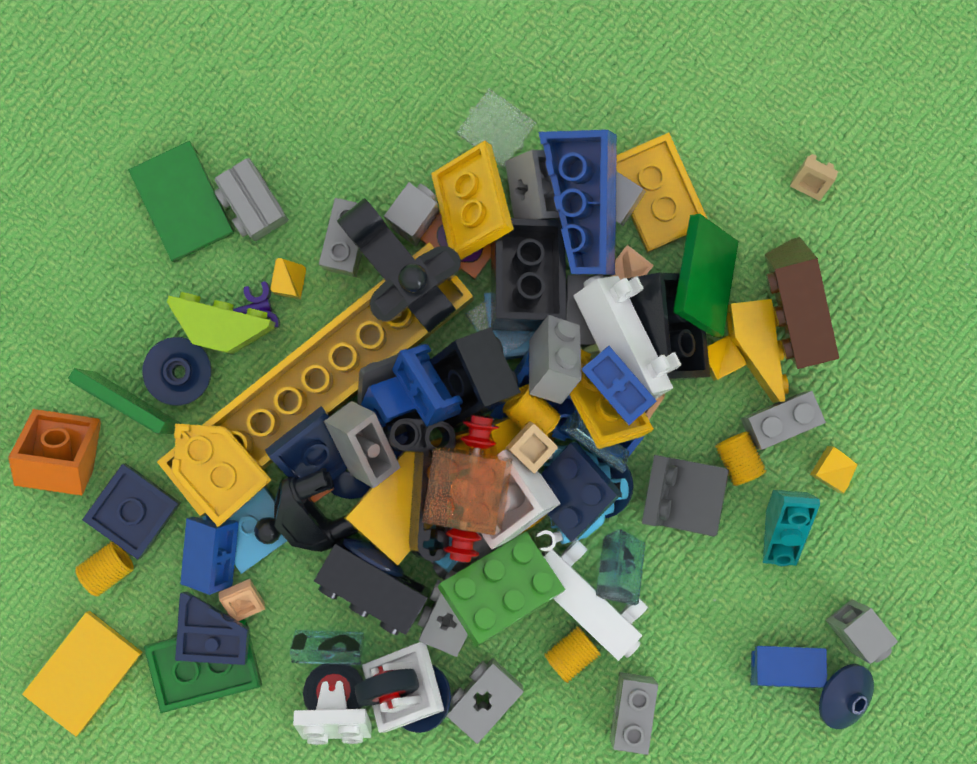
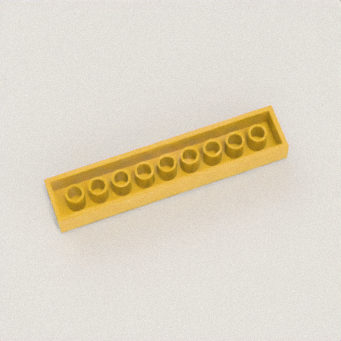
(320, 374)

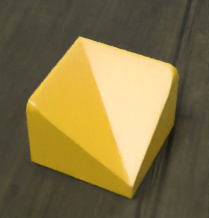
(288, 278)
(724, 358)
(834, 469)

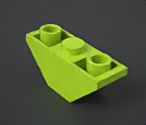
(218, 325)

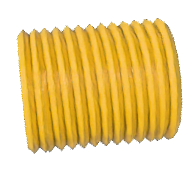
(529, 408)
(741, 458)
(104, 569)
(572, 654)

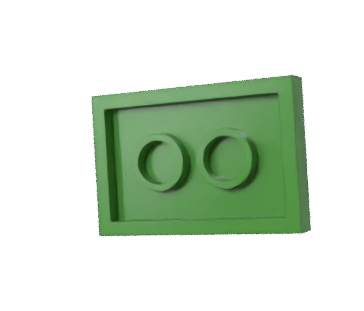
(501, 588)

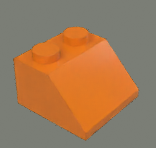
(55, 452)

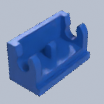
(618, 385)
(425, 386)
(387, 400)
(209, 554)
(789, 667)

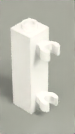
(615, 324)
(593, 613)

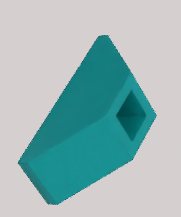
(788, 526)

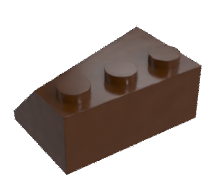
(801, 304)

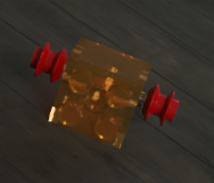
(468, 489)

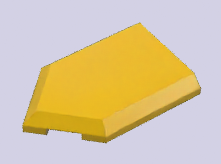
(600, 417)
(215, 470)

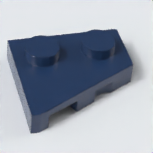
(209, 634)

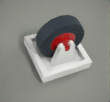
(400, 688)
(332, 707)

